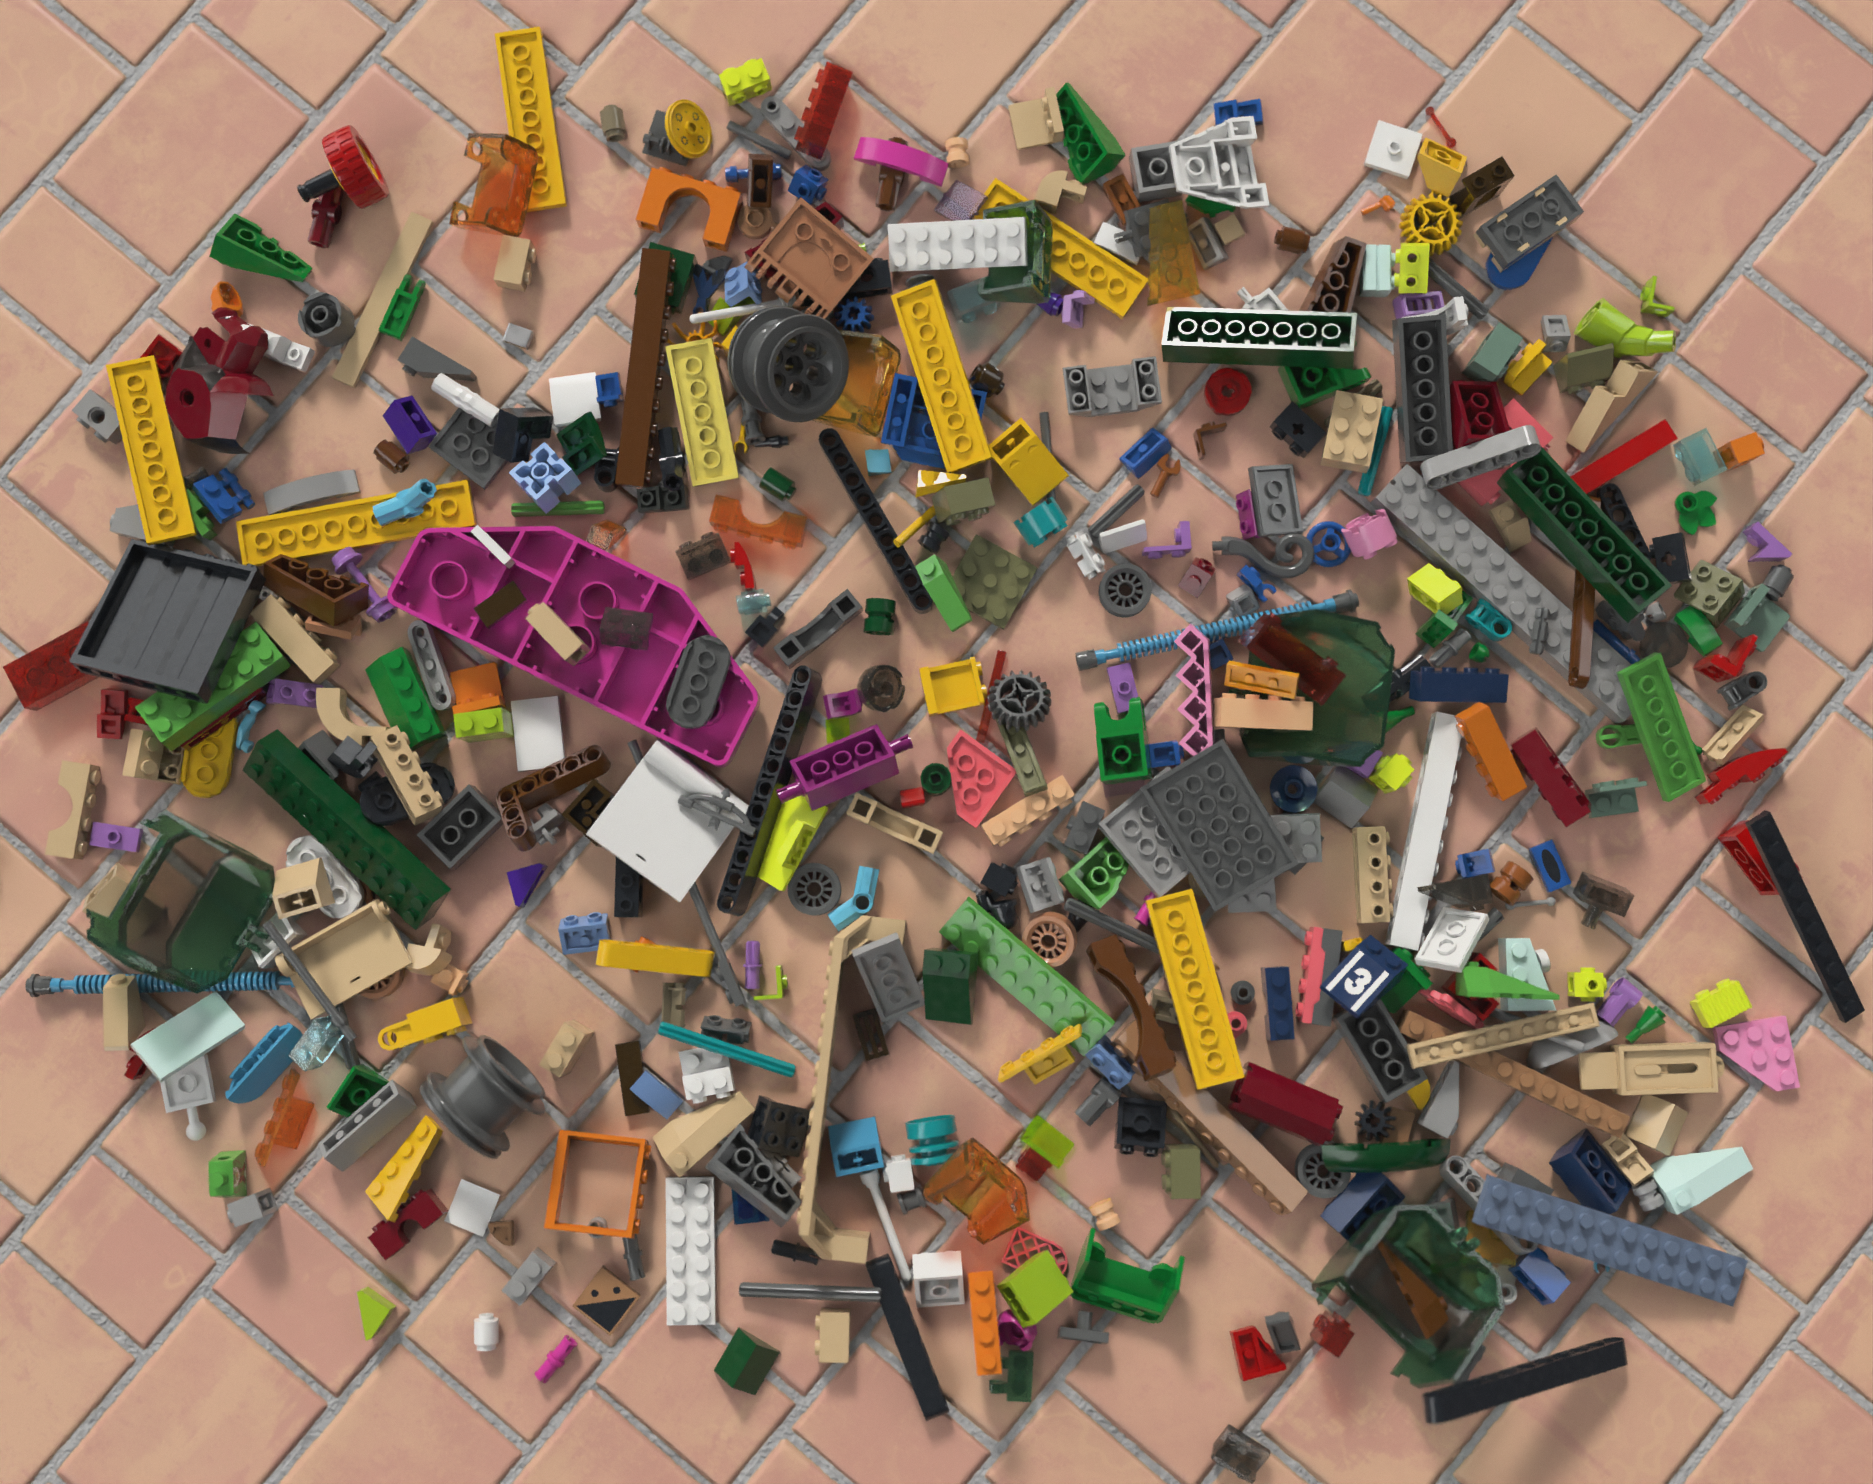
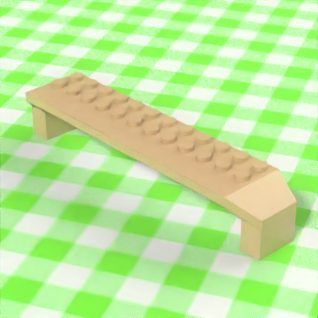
(815, 1225)

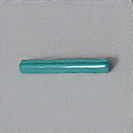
(1367, 480)

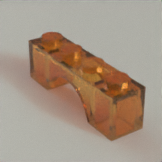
(787, 529)

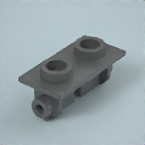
(716, 1026)

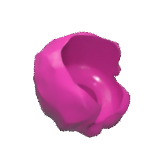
(1012, 1332)

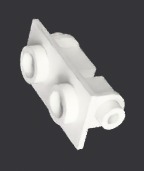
(1083, 546)

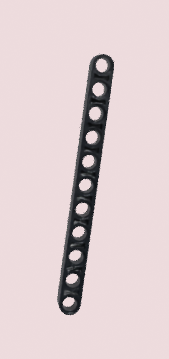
(770, 802)
(1523, 1380)

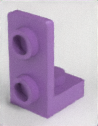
(1181, 535)
(292, 693)

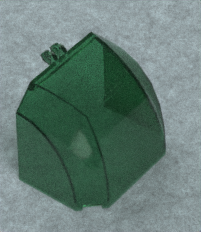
(1356, 713)

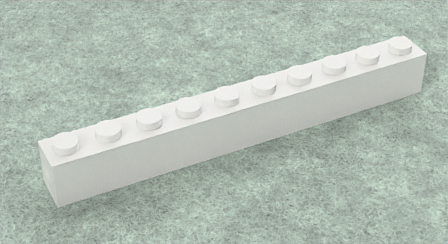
(1425, 832)

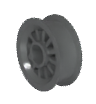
(1144, 582)
(796, 878)
(1300, 1172)

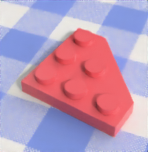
(976, 777)

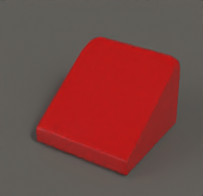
(912, 797)

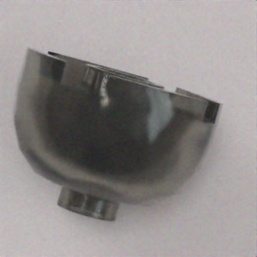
(880, 688)

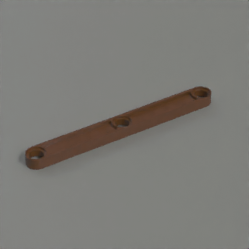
(1582, 628)

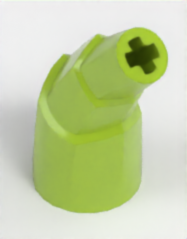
(1607, 325)

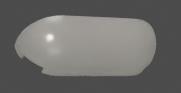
(1548, 1052)

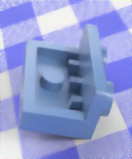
(742, 284)
(1115, 1068)

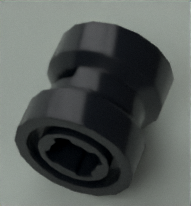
(933, 538)

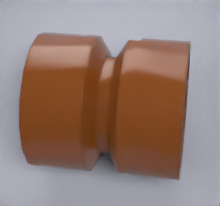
(1510, 883)

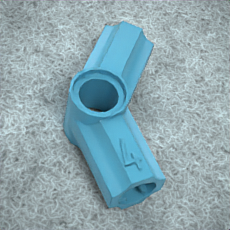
(406, 504)
(848, 911)

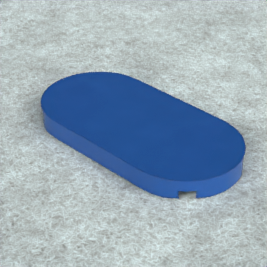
(1519, 272)

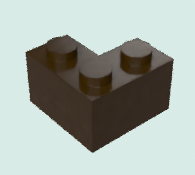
(588, 806)

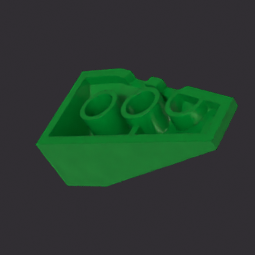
(1089, 142)
(246, 248)

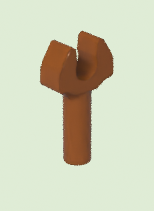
(1165, 473)

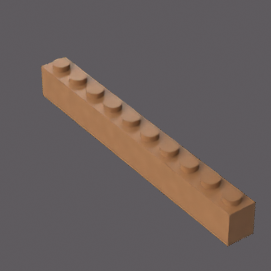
(1523, 1079)
(1219, 1129)

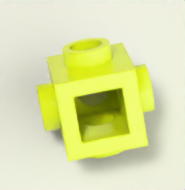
(1586, 984)

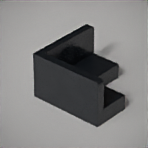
(516, 430)

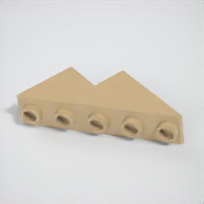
(1609, 402)

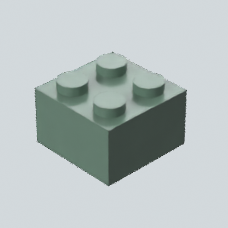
(1493, 355)

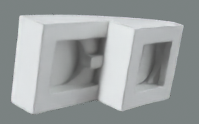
(1106, 240)

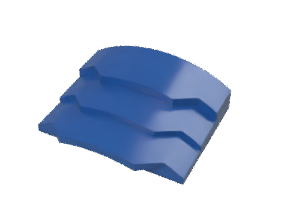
(909, 424)

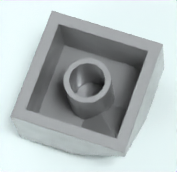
(1152, 172)

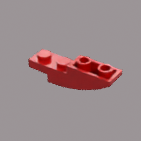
(1743, 768)

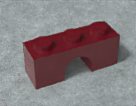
(390, 1236)

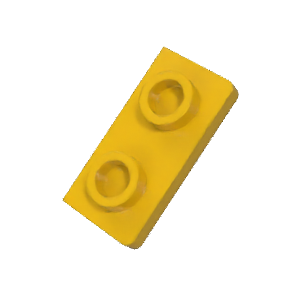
(1528, 369)

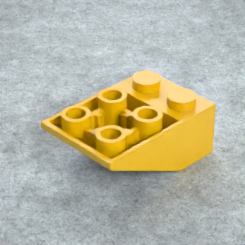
(1027, 461)

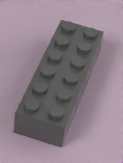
(1422, 387)

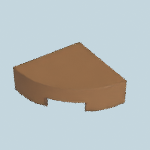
(503, 1231)

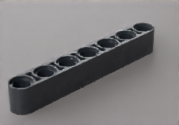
(907, 1337)

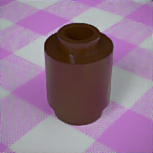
(1292, 240)
(391, 456)

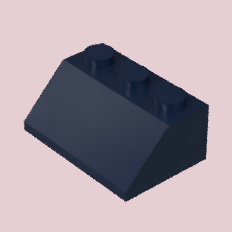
(1590, 1173)
(1360, 1199)

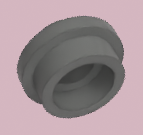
(1235, 992)

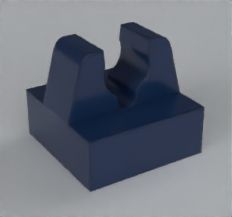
(1219, 654)

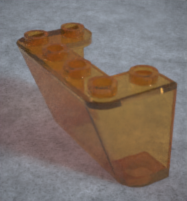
(501, 187)

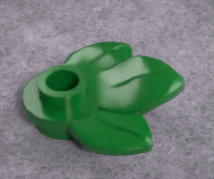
(1697, 513)

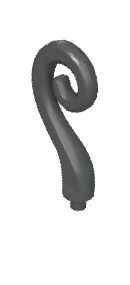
(1240, 547)

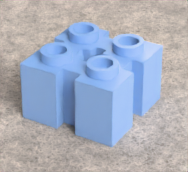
(545, 477)

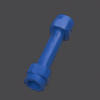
(733, 174)

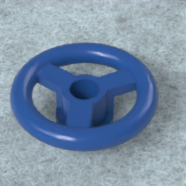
(1330, 535)

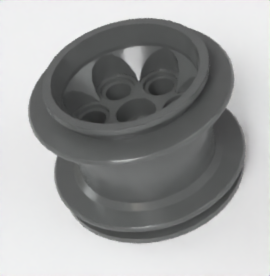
(770, 356)
(484, 1095)

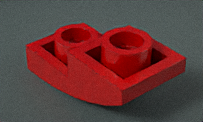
(742, 561)

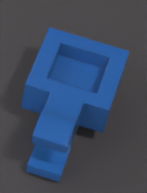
(1251, 578)

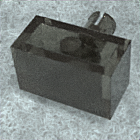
(1601, 896)

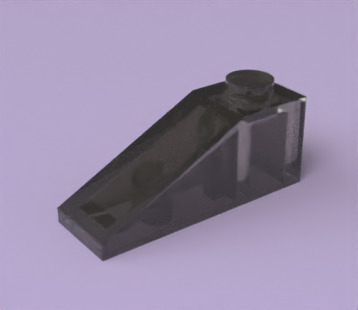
(1462, 892)

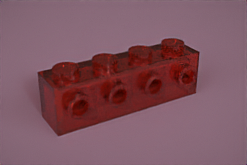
(824, 109)

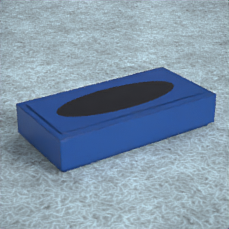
(1549, 866)

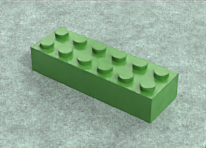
(250, 667)

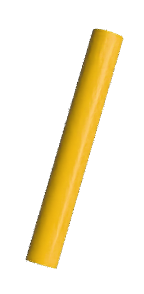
(915, 526)

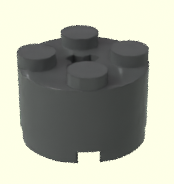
(326, 319)

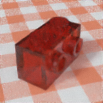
(1332, 1332)

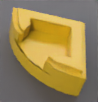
(1350, 944)
(1420, 1094)

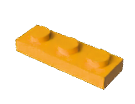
(1261, 679)

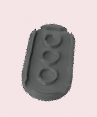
(698, 682)

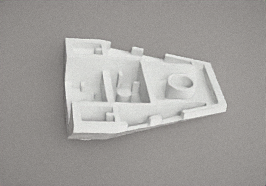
(1220, 165)

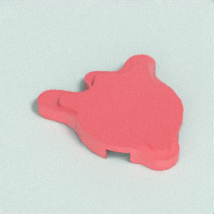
(1452, 1008)

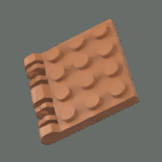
(811, 258)

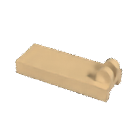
(1732, 735)

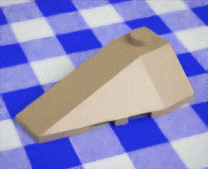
(696, 1133)

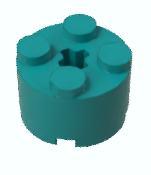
(1041, 521)

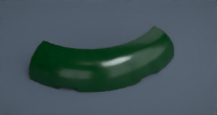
(1385, 1156)

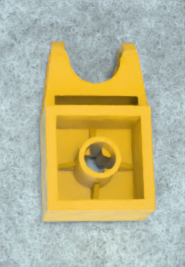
(428, 1024)

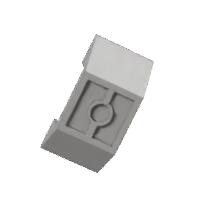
(1112, 388)

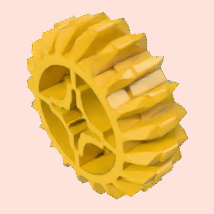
(1422, 210)

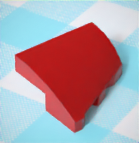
(165, 354)

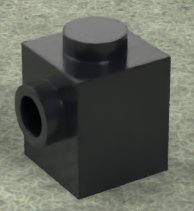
(1000, 879)

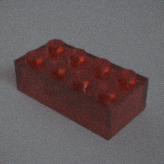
(46, 671)

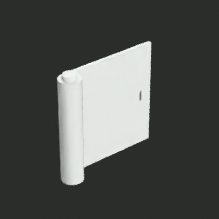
(651, 823)

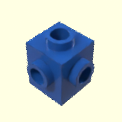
(808, 184)

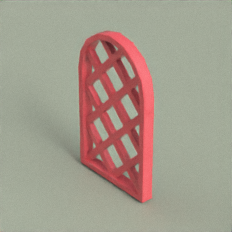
(1047, 1242)

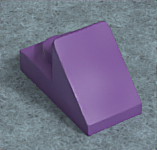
(1769, 547)

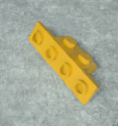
(1045, 1060)

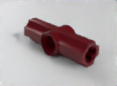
(325, 214)

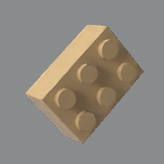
(1351, 431)

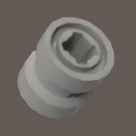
(1648, 1195)

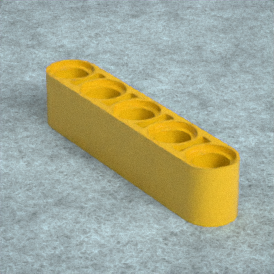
(654, 958)

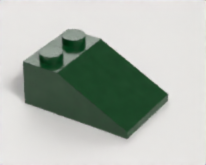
(949, 985)

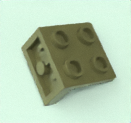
(1711, 592)

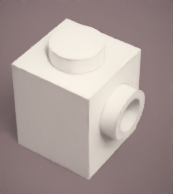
(899, 1174)

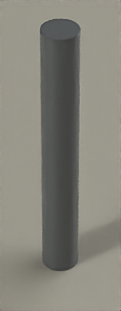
(759, 140)

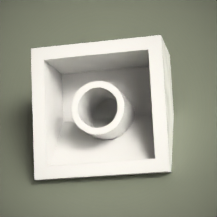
(938, 1279)

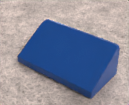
(1145, 453)

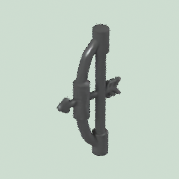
(717, 817)

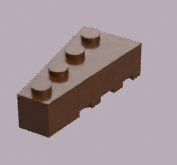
(315, 590)

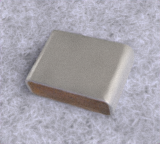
(518, 336)

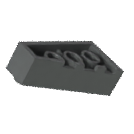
(753, 1177)

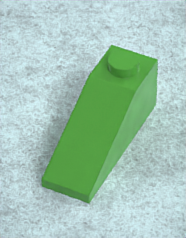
(944, 592)

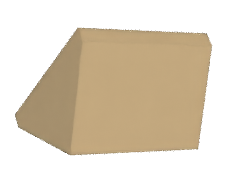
(1656, 1123)

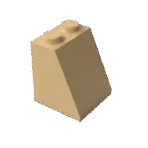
(108, 891)

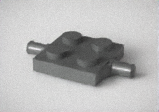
(1138, 228)

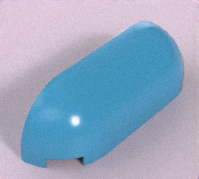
(263, 1064)

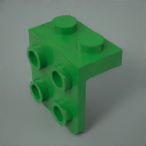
(1410, 983)

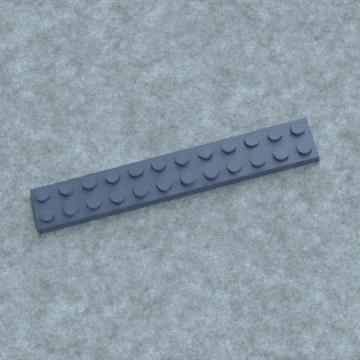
(1609, 1240)

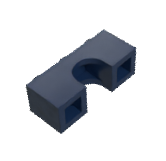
(1279, 1012)

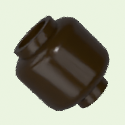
(987, 379)

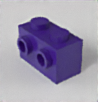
(409, 424)

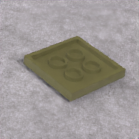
(992, 581)

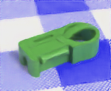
(1624, 736)

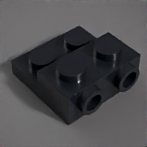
(1140, 1126)

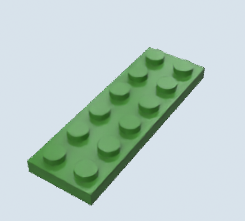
(1661, 726)

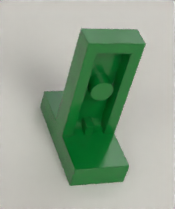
(1441, 625)

